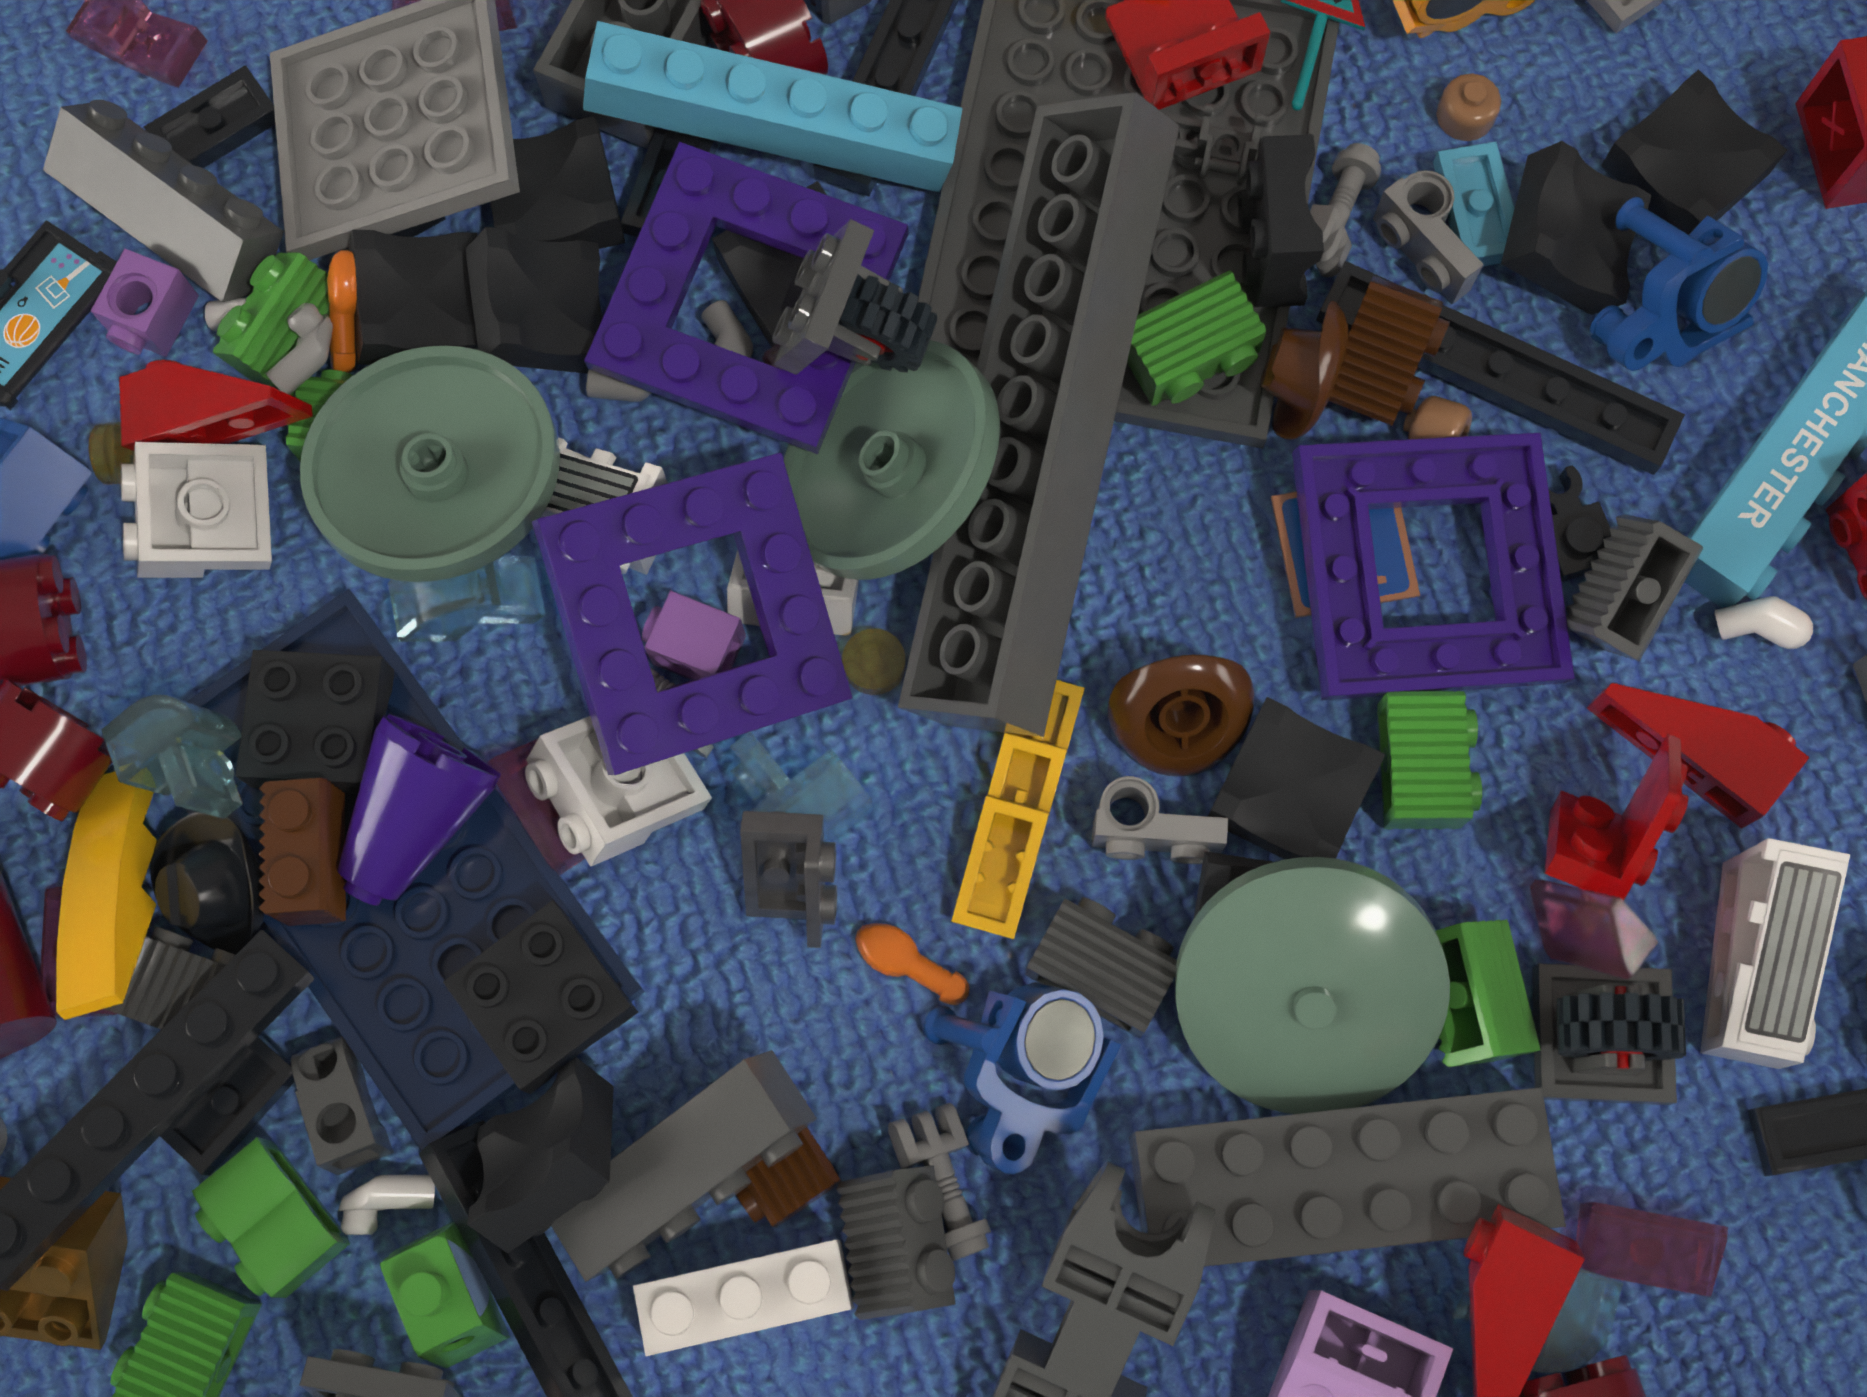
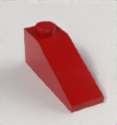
(200, 406)
(1730, 755)
(1515, 1292)

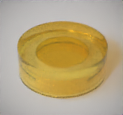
(107, 453)
(874, 661)

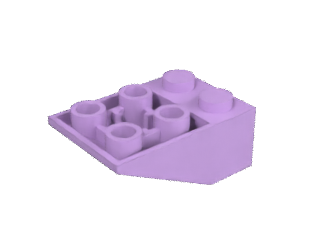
(1356, 1354)

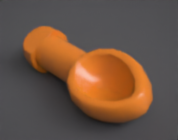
(342, 308)
(897, 955)

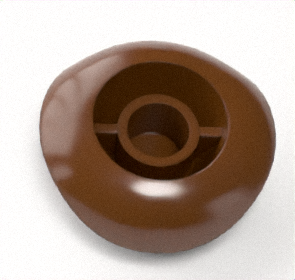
(1304, 372)
(1182, 712)

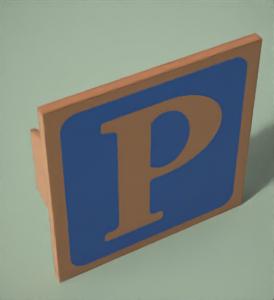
(1391, 551)

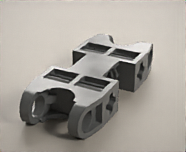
(1116, 1288)

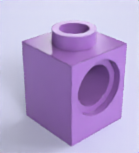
(131, 285)
(692, 637)

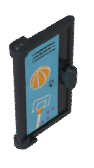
(52, 294)

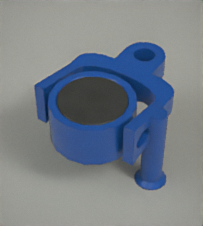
(1705, 279)
(1038, 1038)

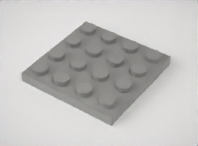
(392, 123)

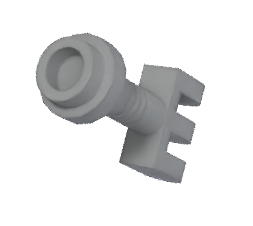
(1355, 170)
(932, 1148)

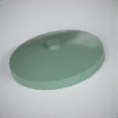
(430, 463)
(897, 465)
(1311, 985)

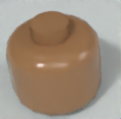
(1468, 107)
(1438, 419)

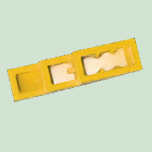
(1016, 820)
(103, 899)

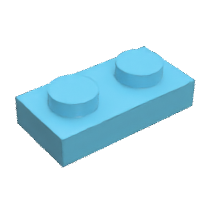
(1481, 198)

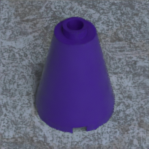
(408, 807)

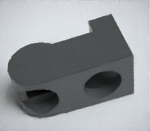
(338, 1107)

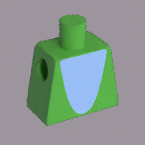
(443, 1298)

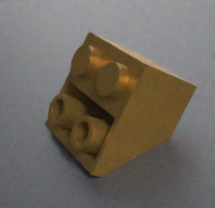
(74, 1284)

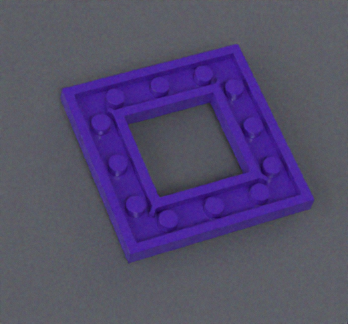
(637, 331)
(1509, 480)
(583, 566)

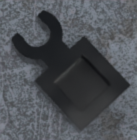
(1576, 527)

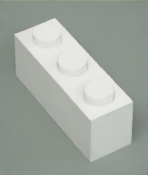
(743, 1297)

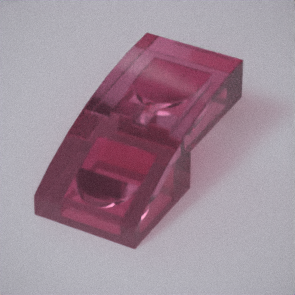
(138, 38)

